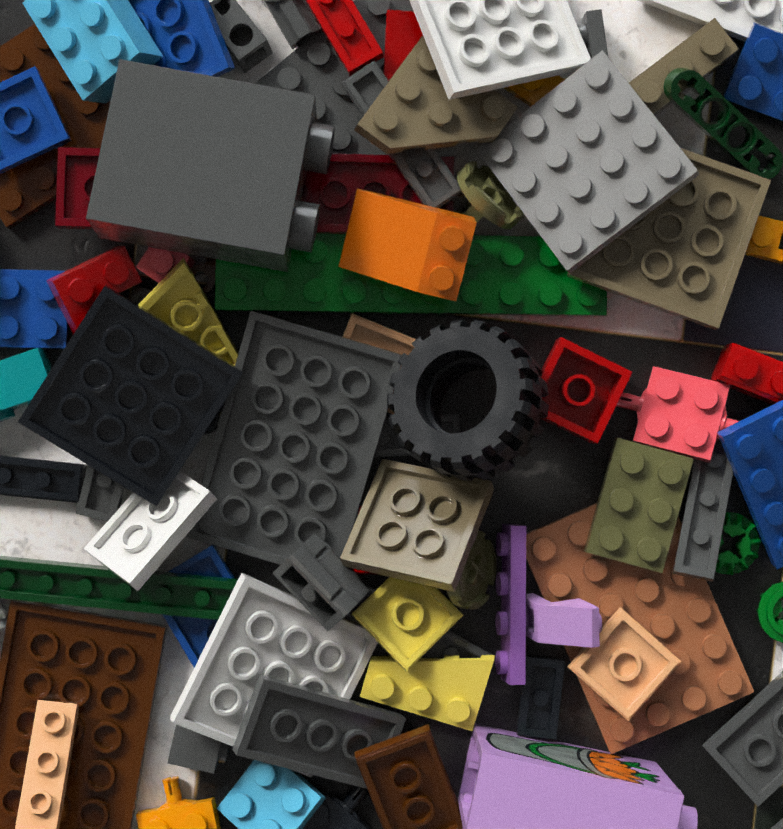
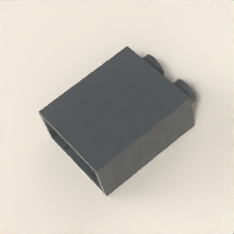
(208, 166)

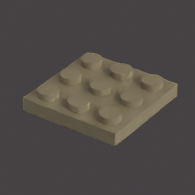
(417, 525)

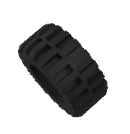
(430, 372)

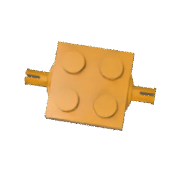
(179, 812)

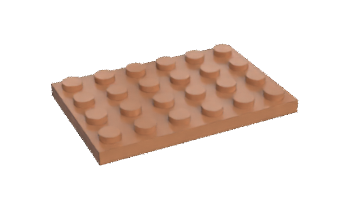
(667, 605)

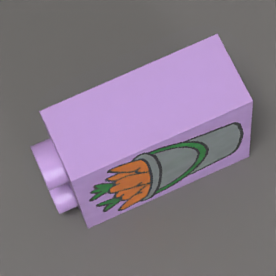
(562, 785)

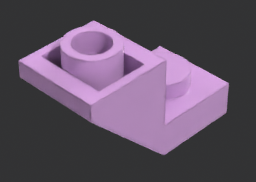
(563, 622)

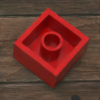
(581, 389)

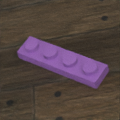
(511, 619)

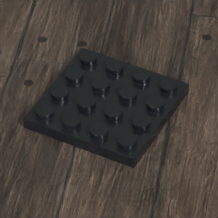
(130, 396)

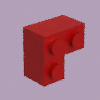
(80, 286)

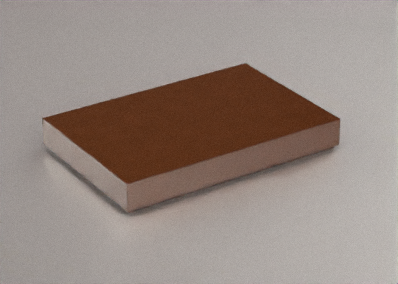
(409, 782)

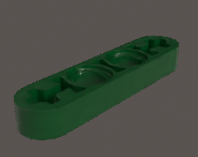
(721, 127)

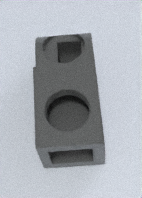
(240, 34)

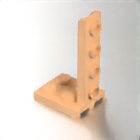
(47, 765)

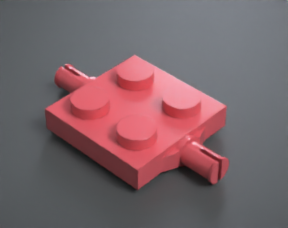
(680, 413)

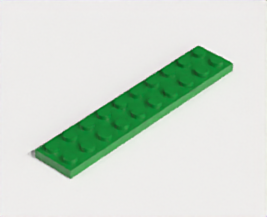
(499, 279)

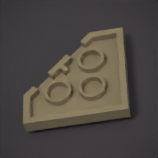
(418, 114)

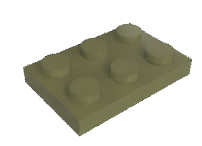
(638, 505)

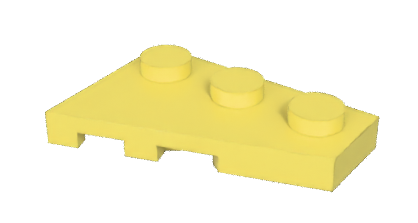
(186, 308)
(434, 688)

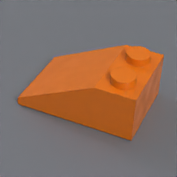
(408, 244)

